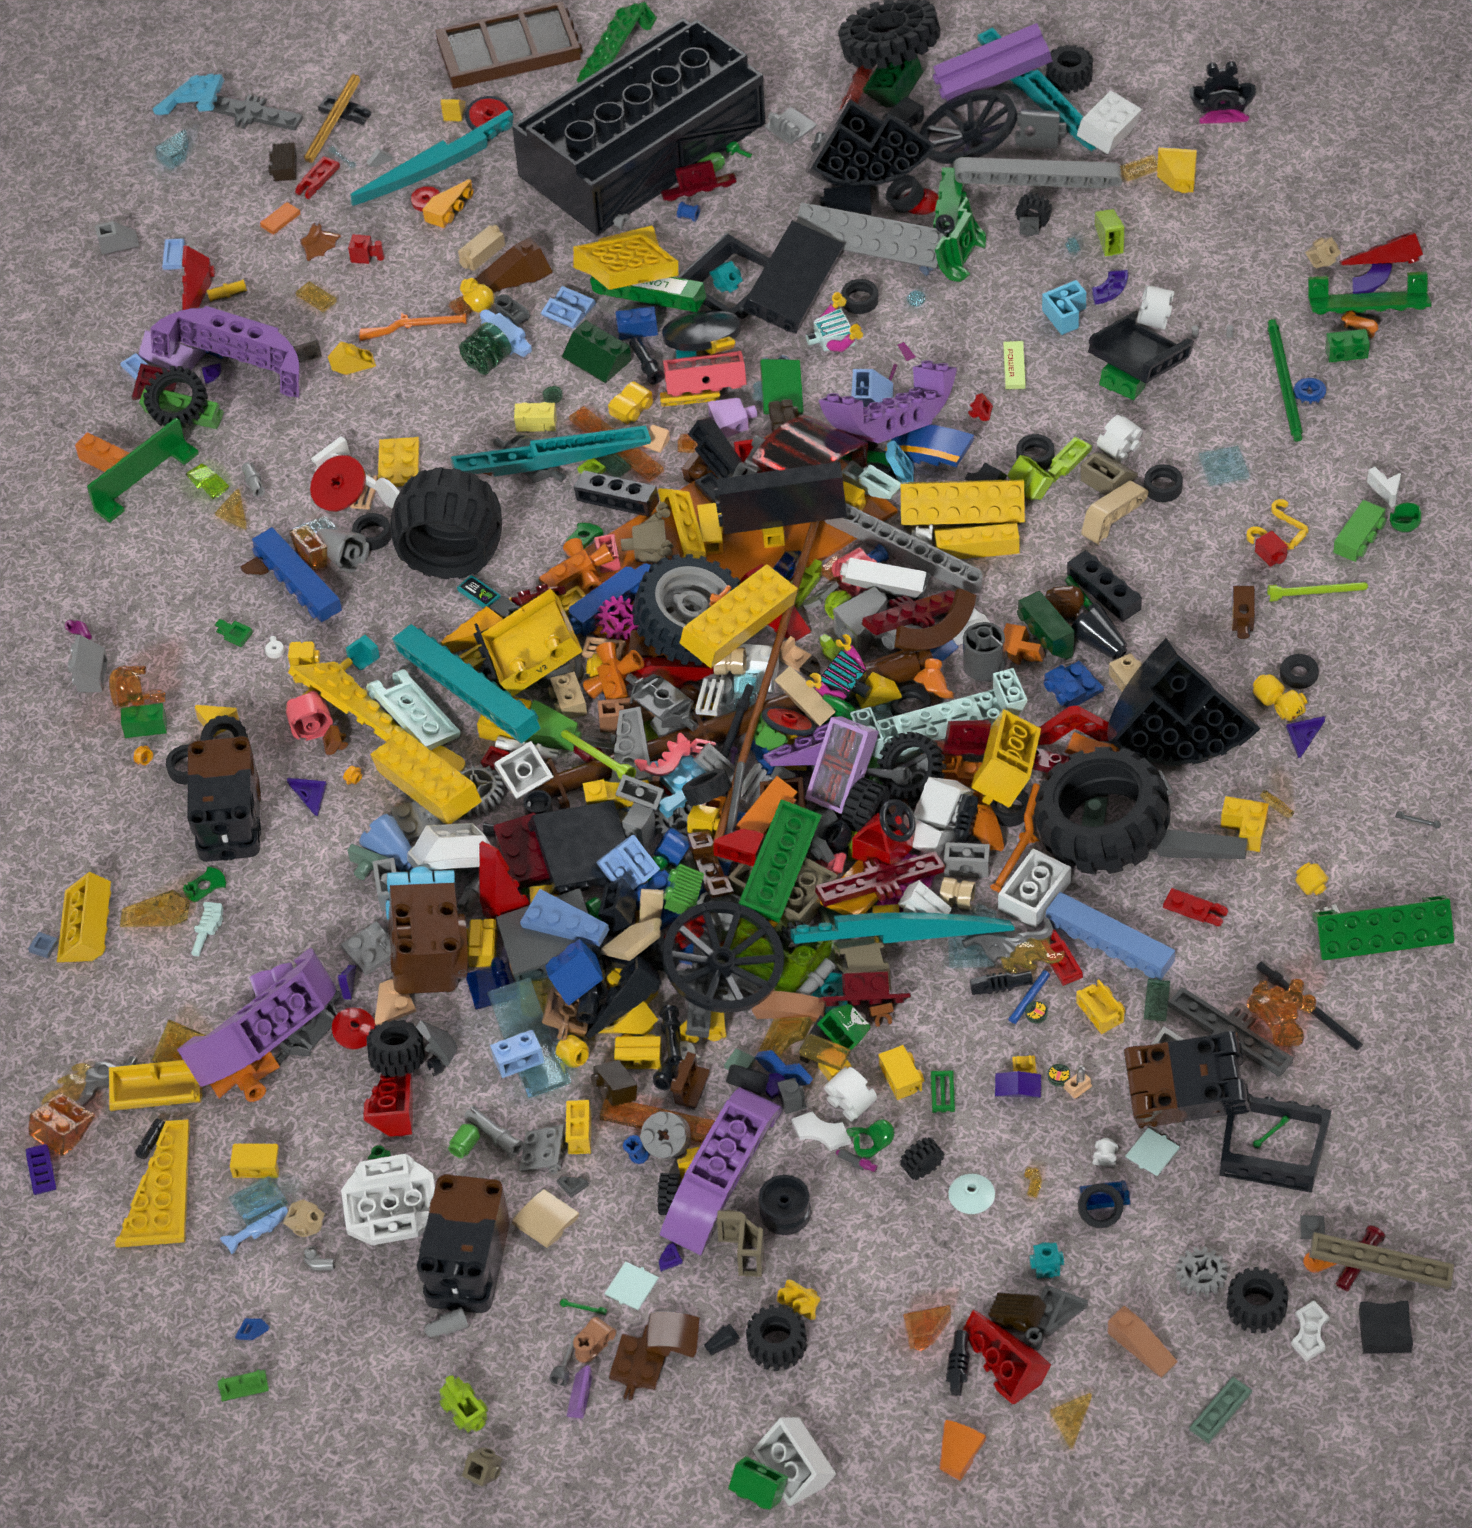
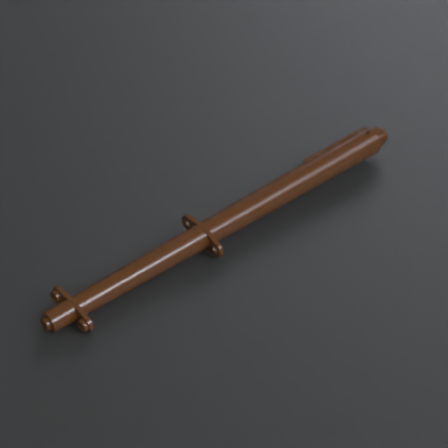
(897, 667)

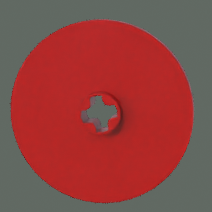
(337, 469)

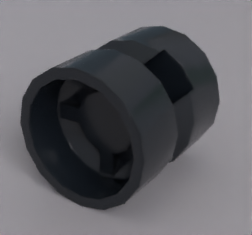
(537, 802)

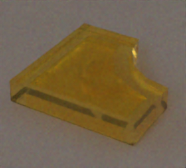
(784, 1033)

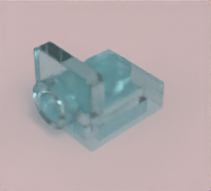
(882, 711)

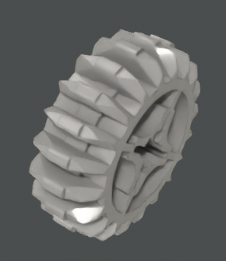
(488, 785)

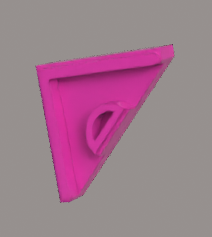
(1224, 116)

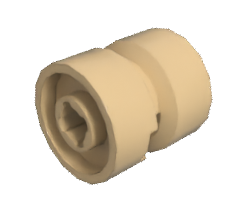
(734, 662)
(957, 893)

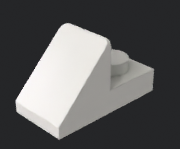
(1384, 487)

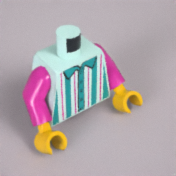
(833, 329)

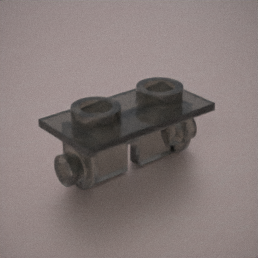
(308, 351)

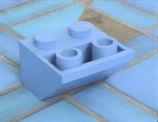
(870, 386)

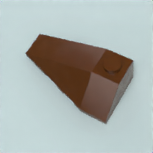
(517, 266)

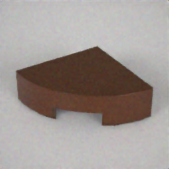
(254, 567)

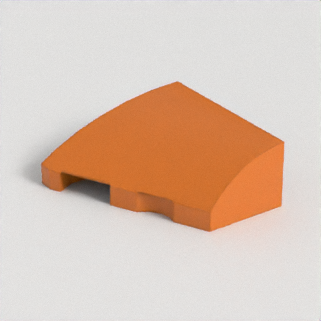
(959, 1448)

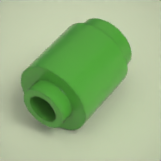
(717, 159)
(464, 1140)

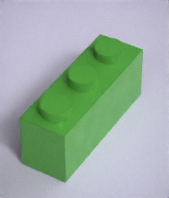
(1360, 531)

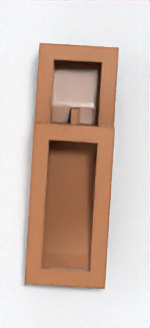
(789, 1005)

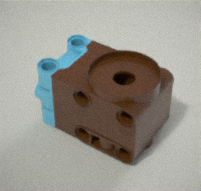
(425, 932)

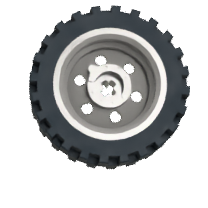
(673, 597)

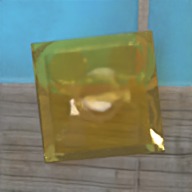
(171, 1039)

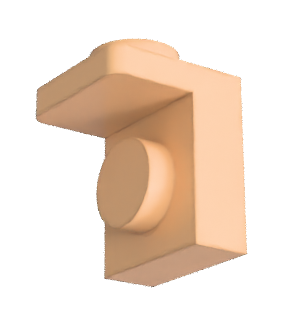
(793, 655)

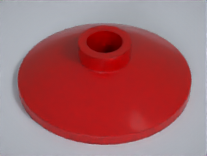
(927, 204)
(348, 1036)

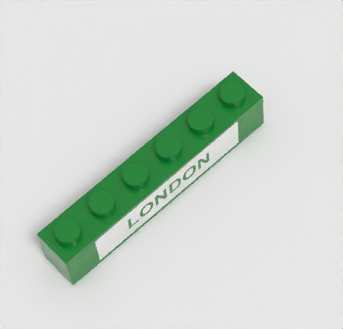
(666, 292)

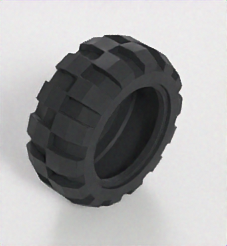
(1108, 845)

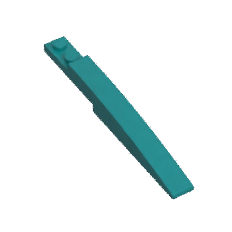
(1043, 93)
(433, 160)
(552, 452)
(900, 927)

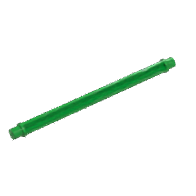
(1284, 380)

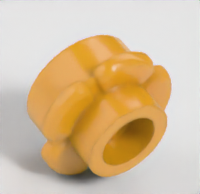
(141, 754)
(352, 775)

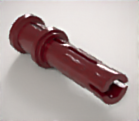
(1372, 1237)

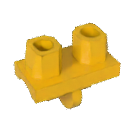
(799, 1299)

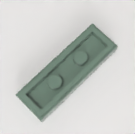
(1220, 1410)

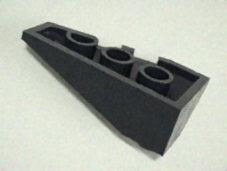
(634, 987)

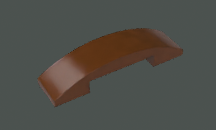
(703, 855)

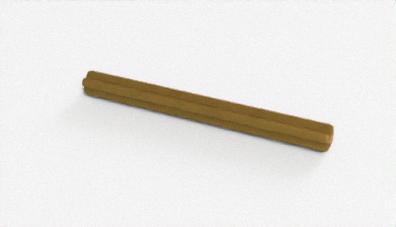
(332, 118)

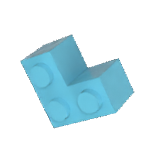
(1063, 306)

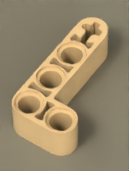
(1110, 509)

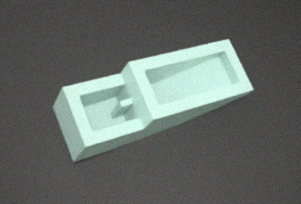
(871, 480)

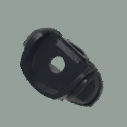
(1222, 85)

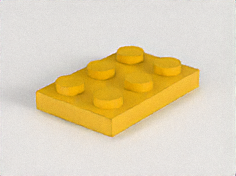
(398, 459)

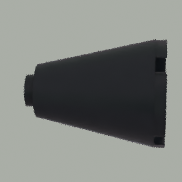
(1099, 632)

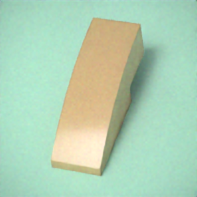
(804, 697)

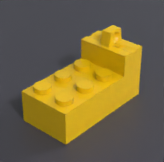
(1007, 759)

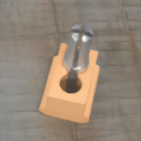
(1081, 1082)

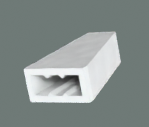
(886, 578)

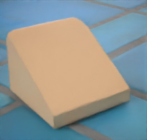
(659, 438)

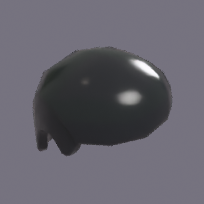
(838, 836)

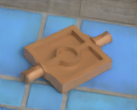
(562, 1016)

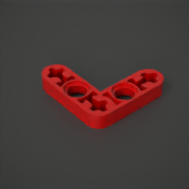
(1073, 718)

